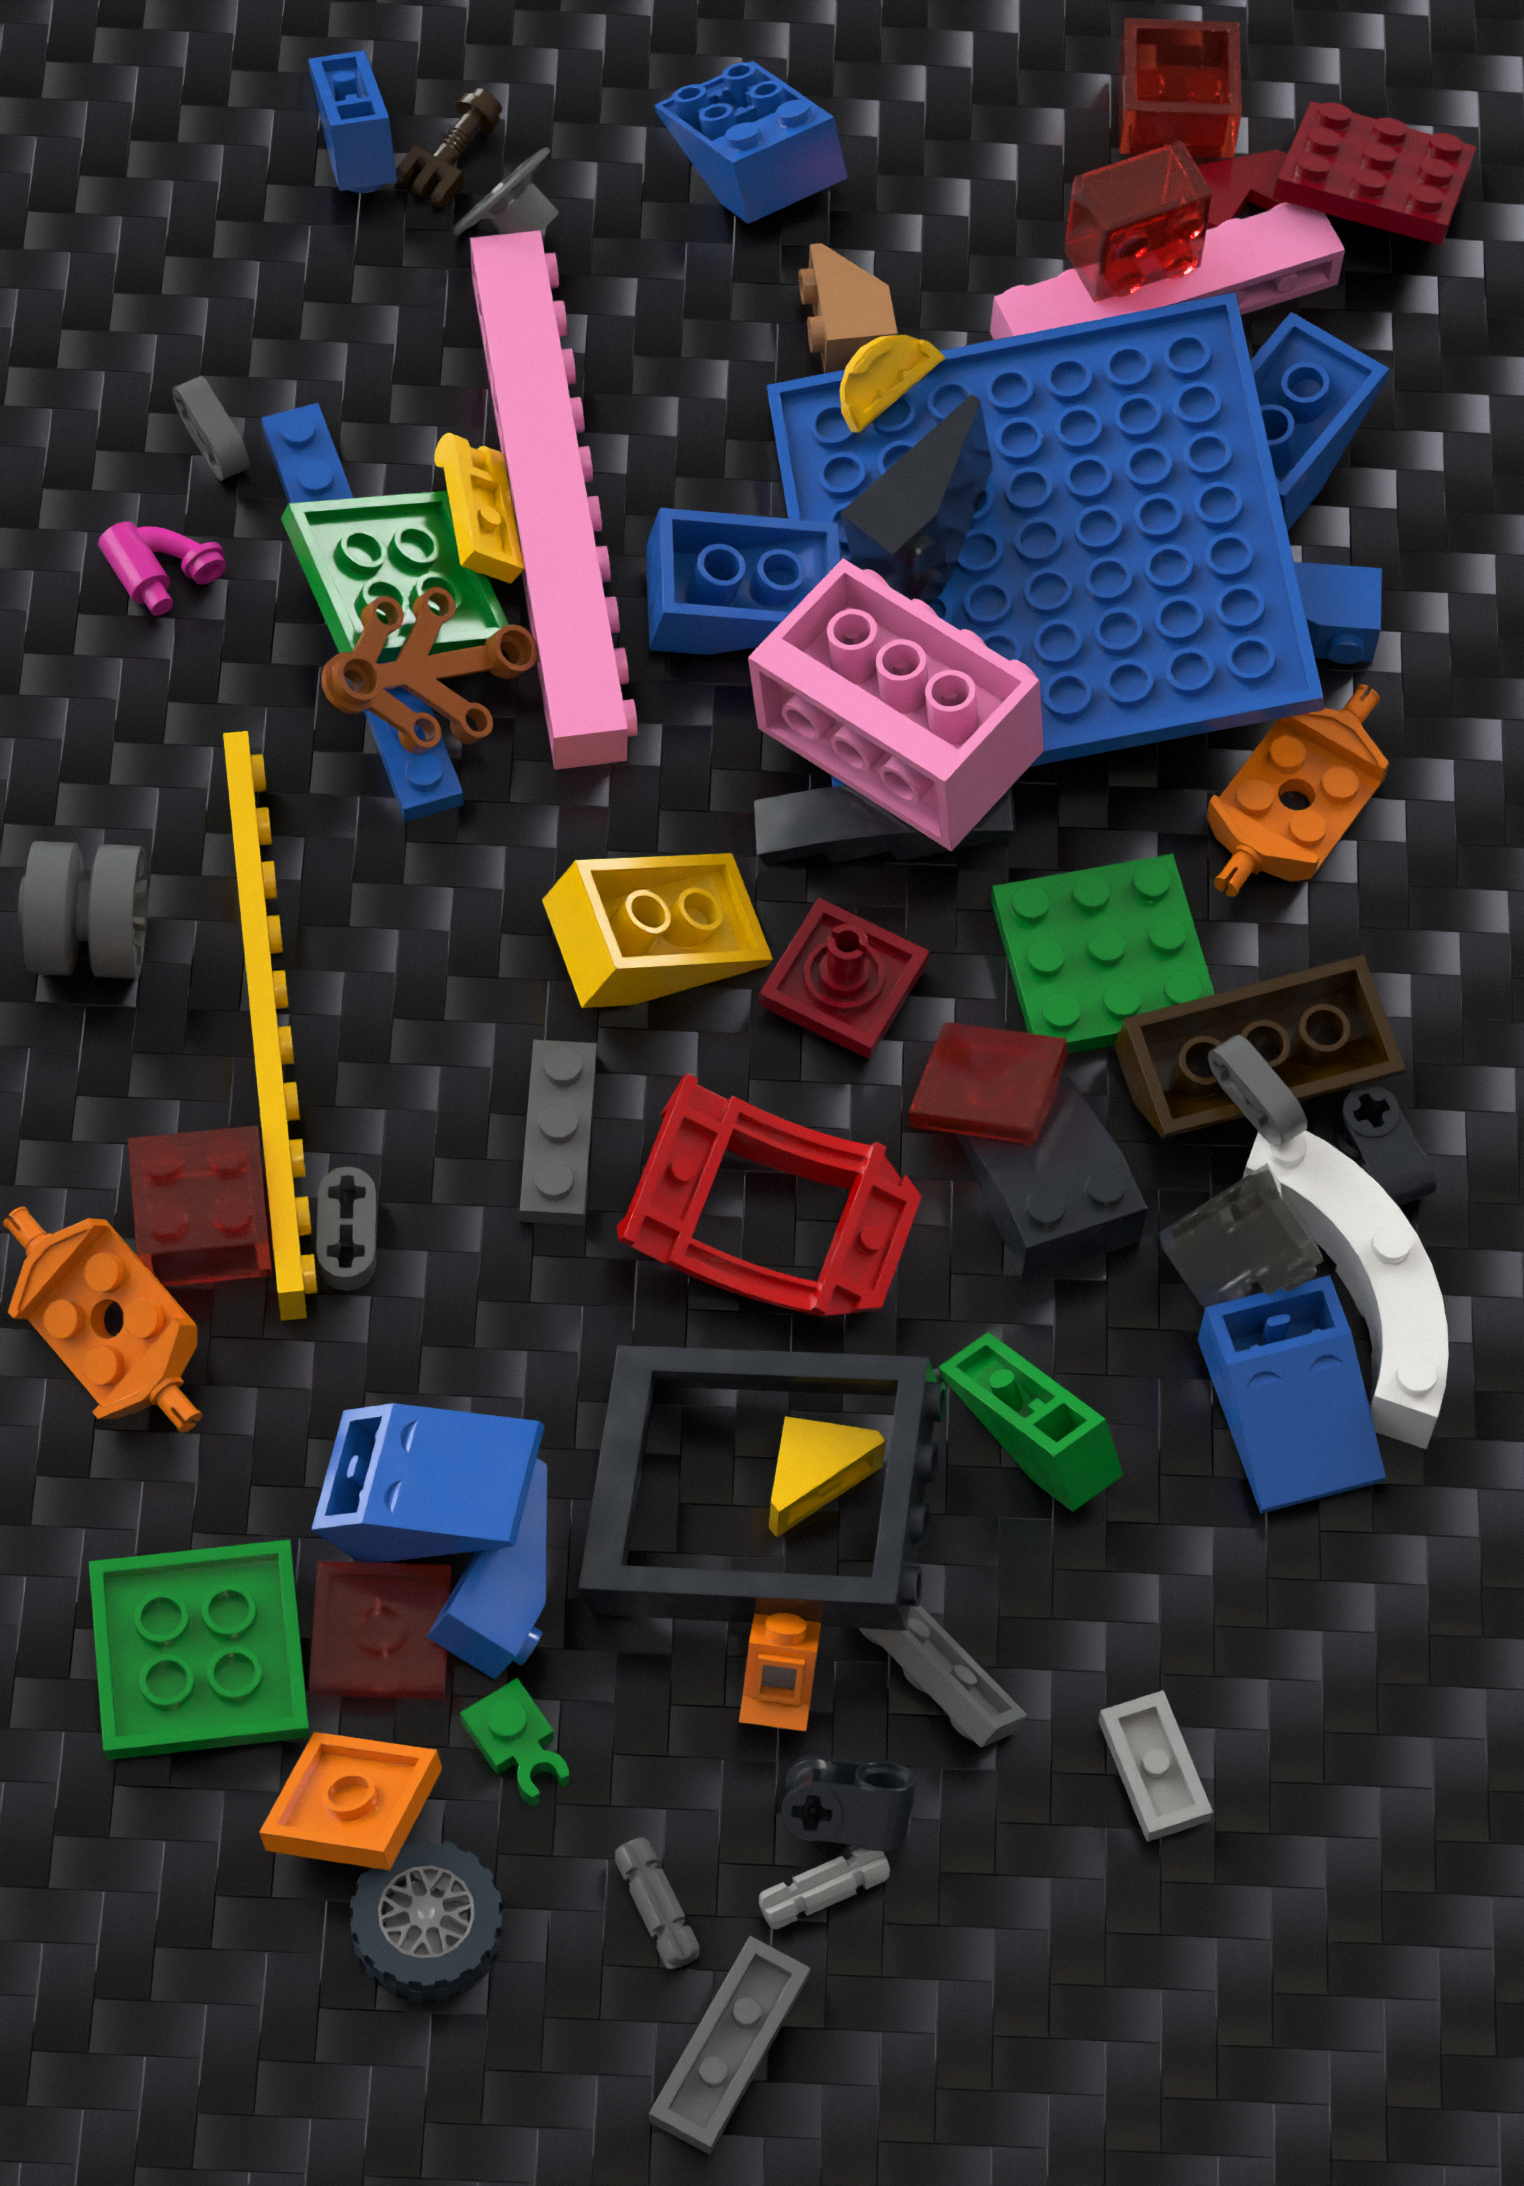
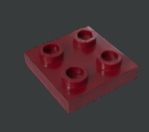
(843, 978)

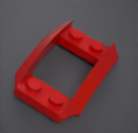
(681, 1173)

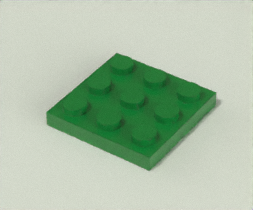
(395, 550)
(1100, 948)
(198, 1649)

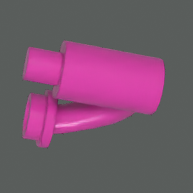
(132, 559)

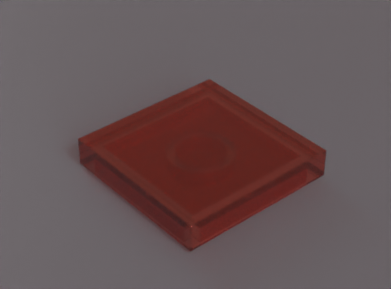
(988, 1082)
(375, 1630)

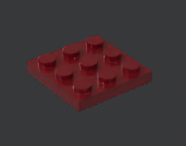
(1375, 172)

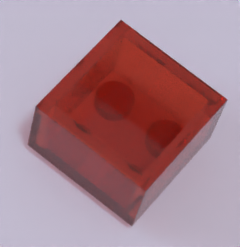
(1179, 86)
(1138, 222)
(200, 1205)

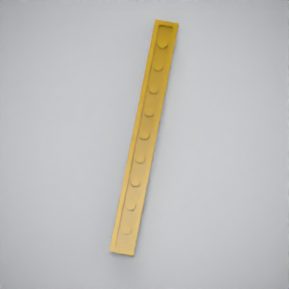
(271, 1043)

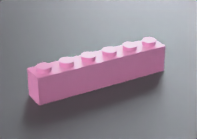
(1258, 257)

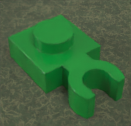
(512, 1733)

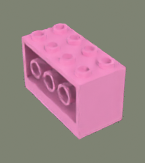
(897, 703)

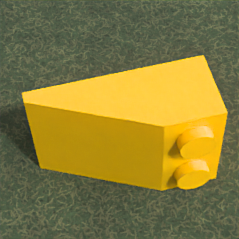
(653, 926)

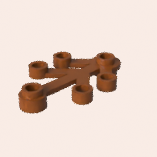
(419, 672)

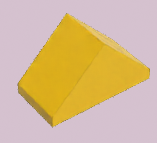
(819, 1465)

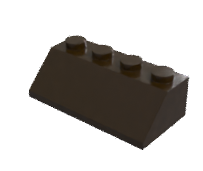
(1312, 1027)

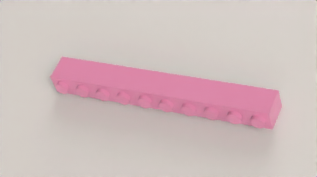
(550, 502)

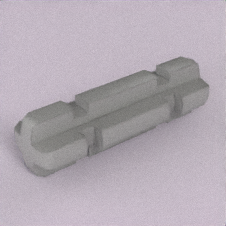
(823, 1886)

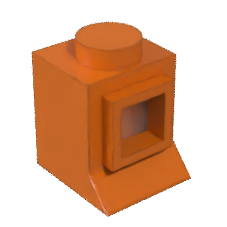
(780, 1671)

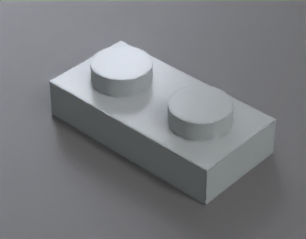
(1155, 1766)

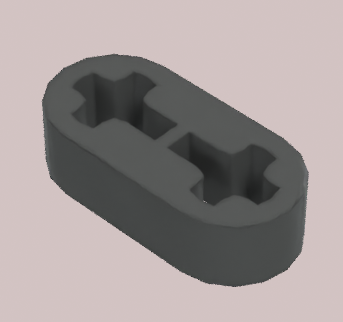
(211, 428)
(1257, 1090)
(333, 1228)

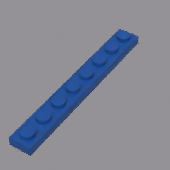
(313, 472)

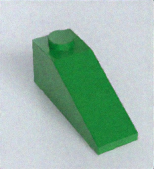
(1035, 1420)

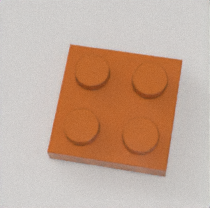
(351, 1800)

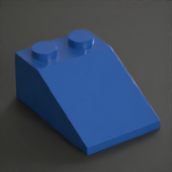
(1311, 405)
(730, 577)

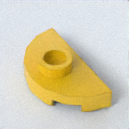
(882, 374)

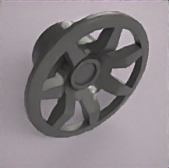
(514, 203)

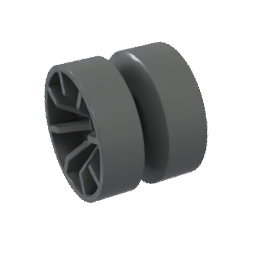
(64, 909)

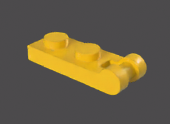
(480, 508)

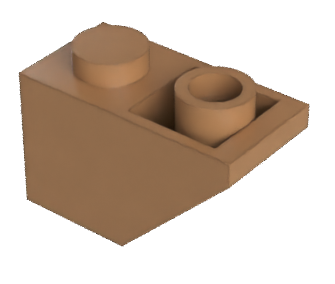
(846, 304)

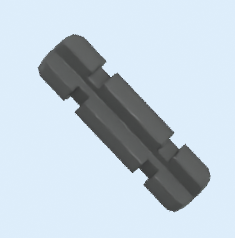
(657, 1903)

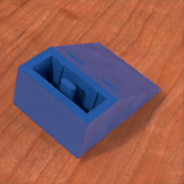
(754, 140)
(1292, 1394)
(425, 1482)

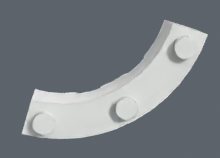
(1384, 1272)

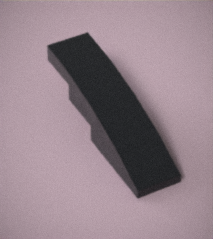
(852, 827)

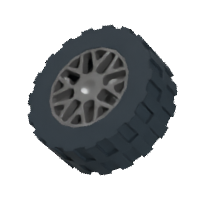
(427, 1921)

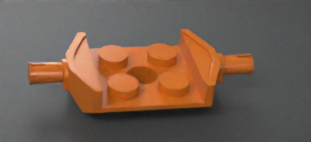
(1309, 753)
(65, 1297)

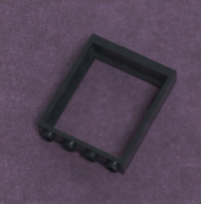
(735, 1596)

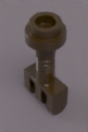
(478, 113)

